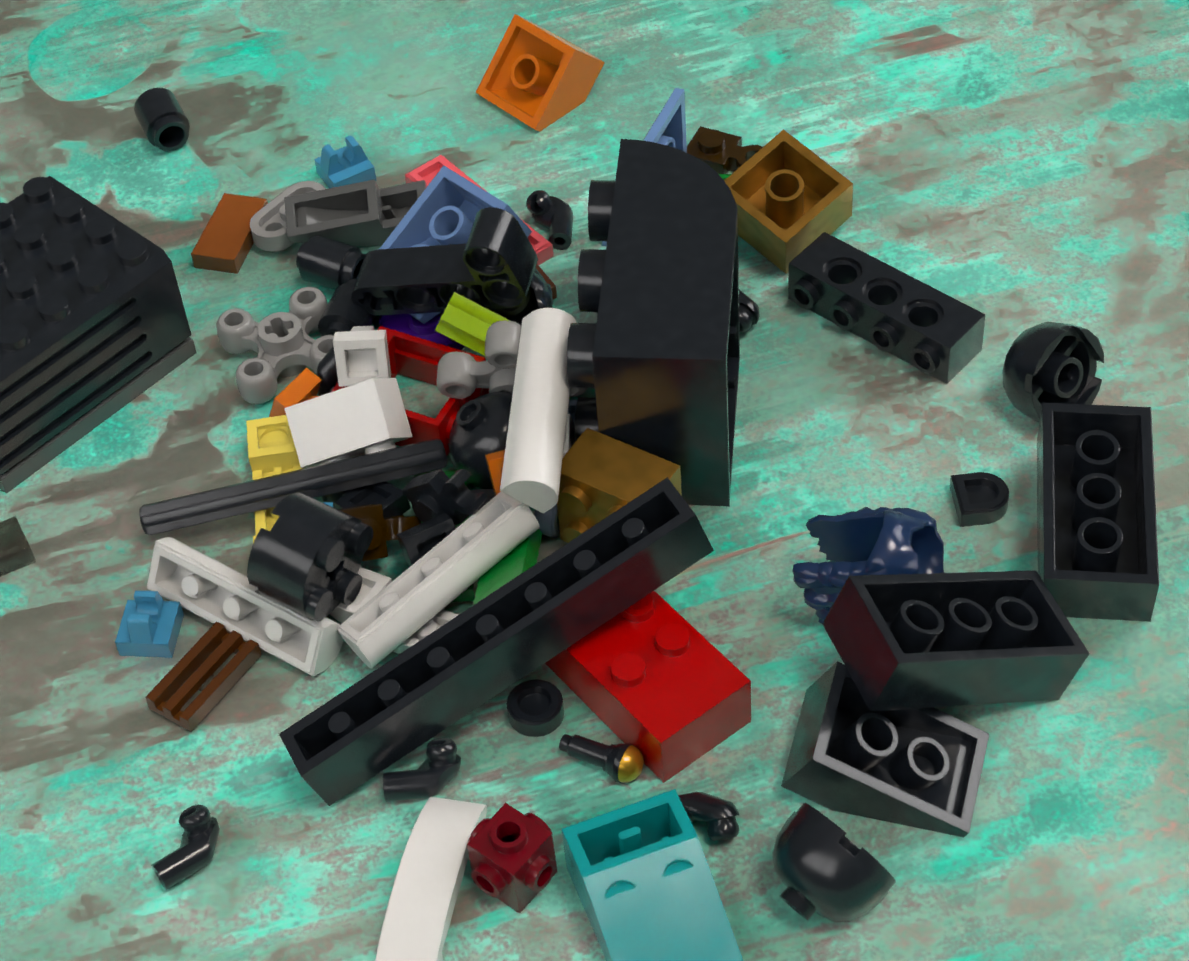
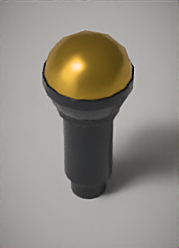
(620, 761)

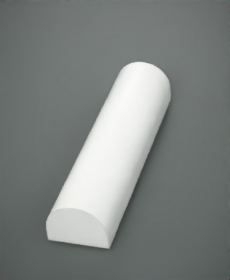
(538, 411)
(438, 578)
(228, 598)

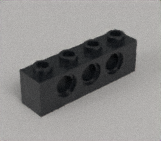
(886, 307)

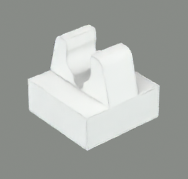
(361, 355)

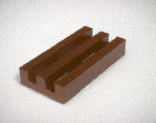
(197, 672)

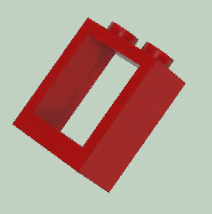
(419, 360)

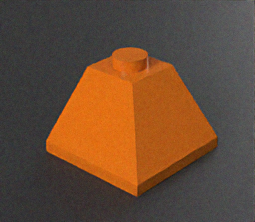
(538, 74)

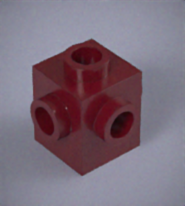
(512, 856)

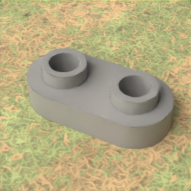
(269, 223)

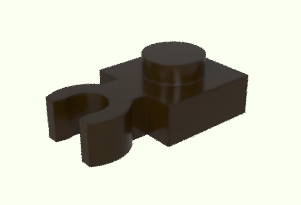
(720, 150)

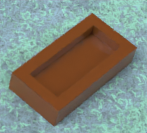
(227, 234)

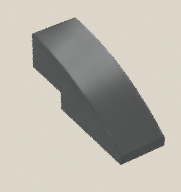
(350, 213)

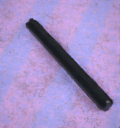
(311, 481)

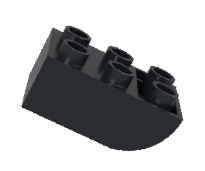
(665, 316)

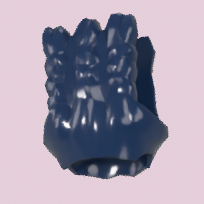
(867, 544)

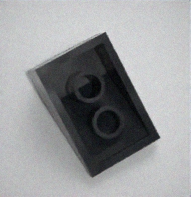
(884, 764)

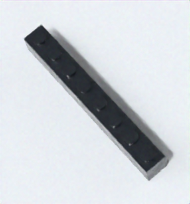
(496, 642)

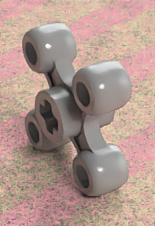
(279, 341)
(460, 373)

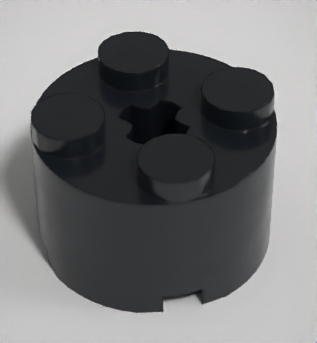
(309, 557)

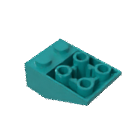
(648, 884)

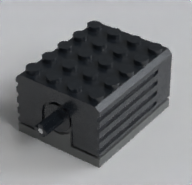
(82, 323)

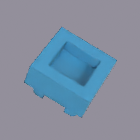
(344, 165)
(149, 626)

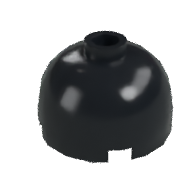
(1052, 366)
(479, 431)
(826, 869)

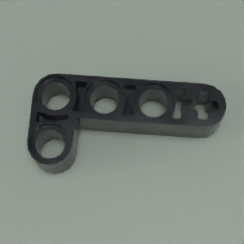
(488, 269)

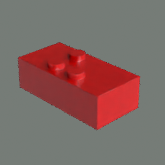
(657, 685)

